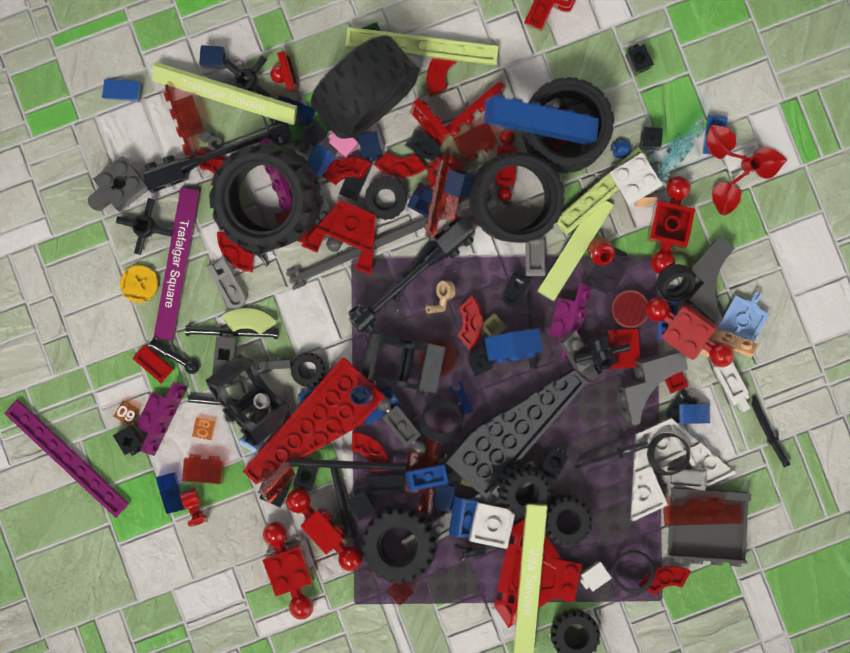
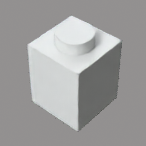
(594, 576)

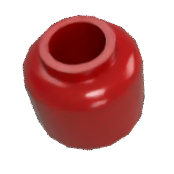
(601, 251)

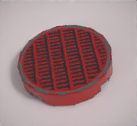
(629, 309)

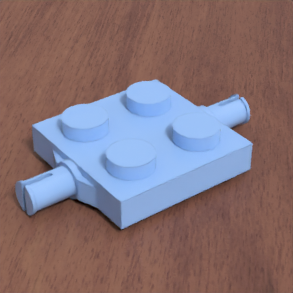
(744, 317)

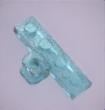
(680, 148)

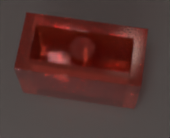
(475, 141)
(203, 470)

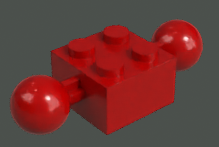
(670, 223)
(690, 332)
(323, 531)
(288, 570)

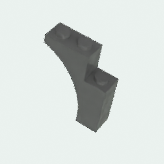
(706, 272)
(651, 373)

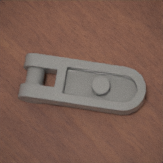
(227, 284)

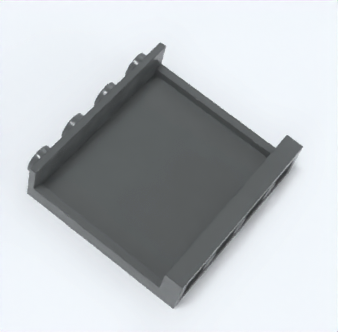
(709, 542)

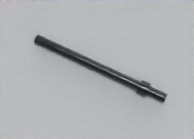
(309, 463)

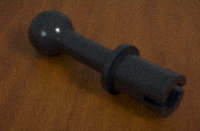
(191, 366)

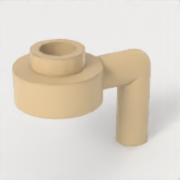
(445, 291)

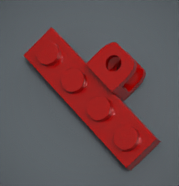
(541, 10)

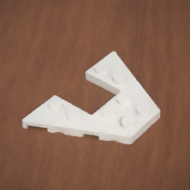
(645, 488)

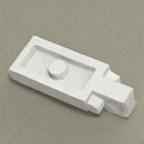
(733, 386)

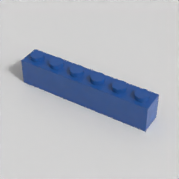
(540, 120)

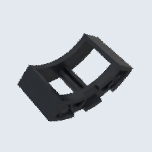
(430, 366)
(270, 423)

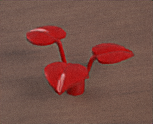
(764, 162)

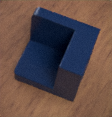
(212, 57)
(458, 183)
(420, 199)
(444, 497)

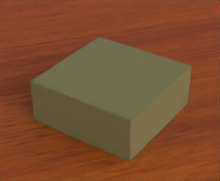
(493, 326)

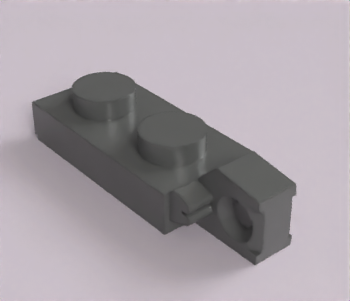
(573, 346)

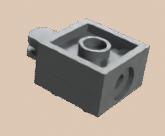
(117, 186)

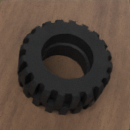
(378, 559)

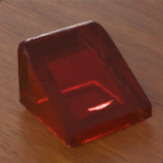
(400, 592)

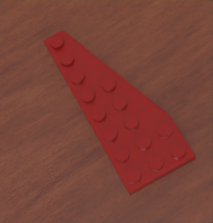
(318, 420)

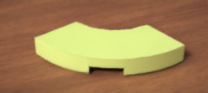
(248, 318)

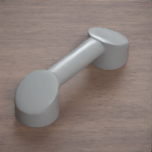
(261, 401)

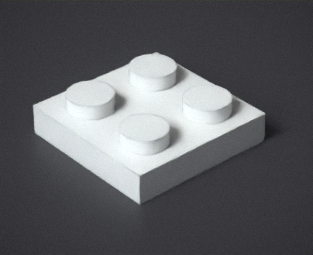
(635, 179)
(491, 525)

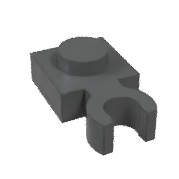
(279, 363)

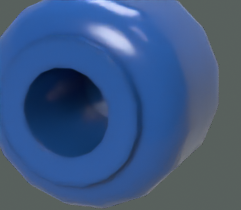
(620, 148)

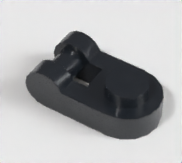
(428, 150)
(512, 295)
(673, 410)

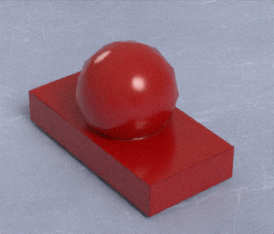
(284, 72)

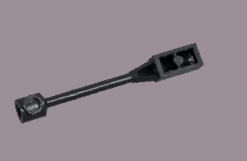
(174, 169)
(445, 245)

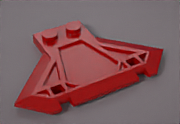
(557, 580)

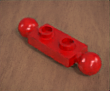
(507, 175)

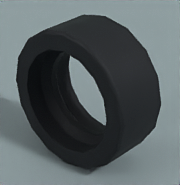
(682, 290)

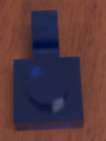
(464, 404)

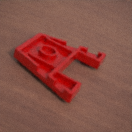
(348, 226)

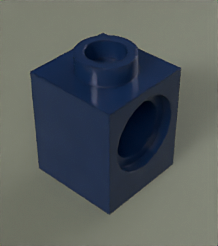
(370, 146)

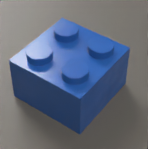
(514, 346)

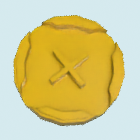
(139, 284)

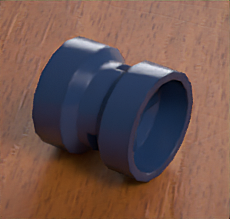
(358, 395)

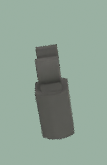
(207, 137)

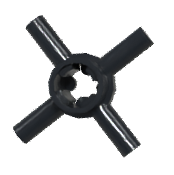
(252, 73)
(151, 227)
(602, 353)

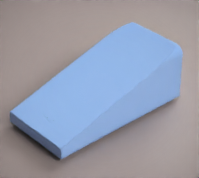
(250, 444)

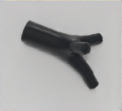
(260, 254)
(468, 552)

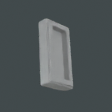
(535, 257)
(687, 479)

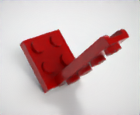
(434, 124)

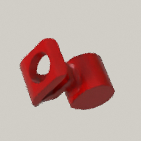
(191, 501)

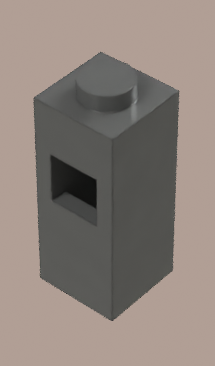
(224, 351)

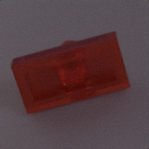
(275, 481)

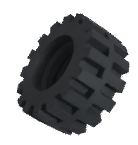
(308, 357)

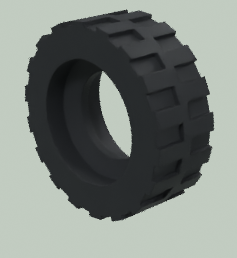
(400, 198)

